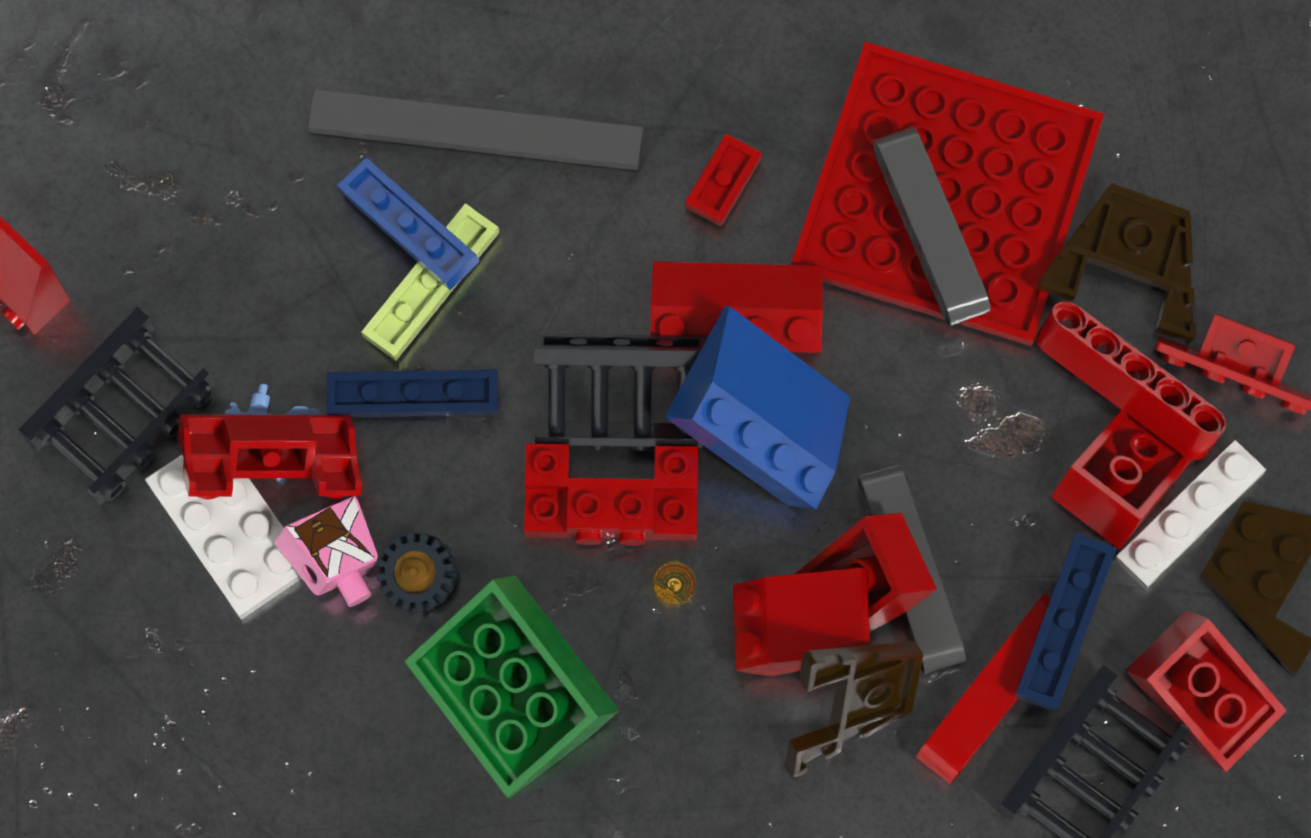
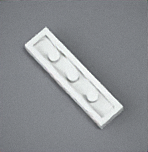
(1190, 514)

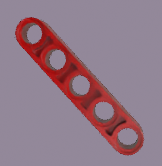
(1131, 380)
(984, 701)

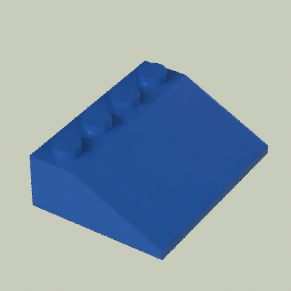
(763, 411)

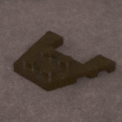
(1138, 240)
(1256, 571)
(871, 692)

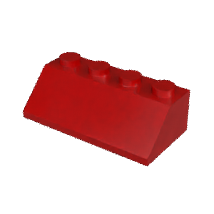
(773, 297)

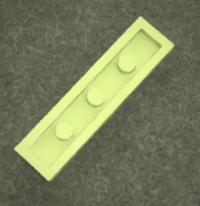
(421, 292)

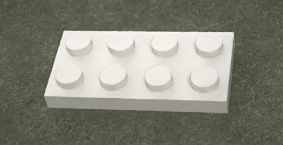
(229, 537)

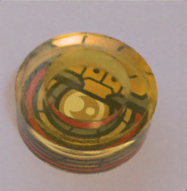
(674, 583)

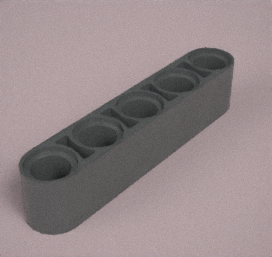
(931, 226)
(931, 620)

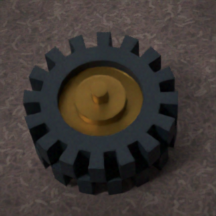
(417, 572)

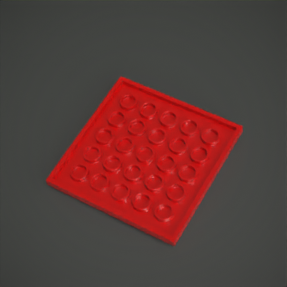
(1005, 166)

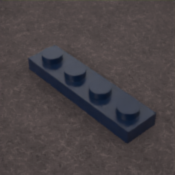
(413, 393)
(1065, 622)

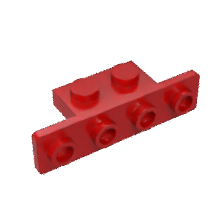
(1243, 355)

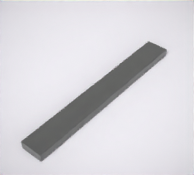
(475, 129)

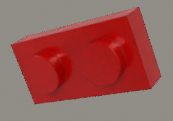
(723, 180)

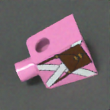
(331, 550)

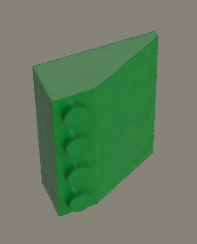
(511, 684)

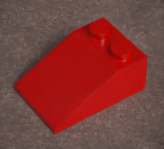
(27, 283)
(1120, 479)
(892, 562)
(796, 614)
(1207, 687)

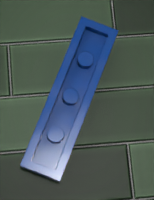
(408, 223)

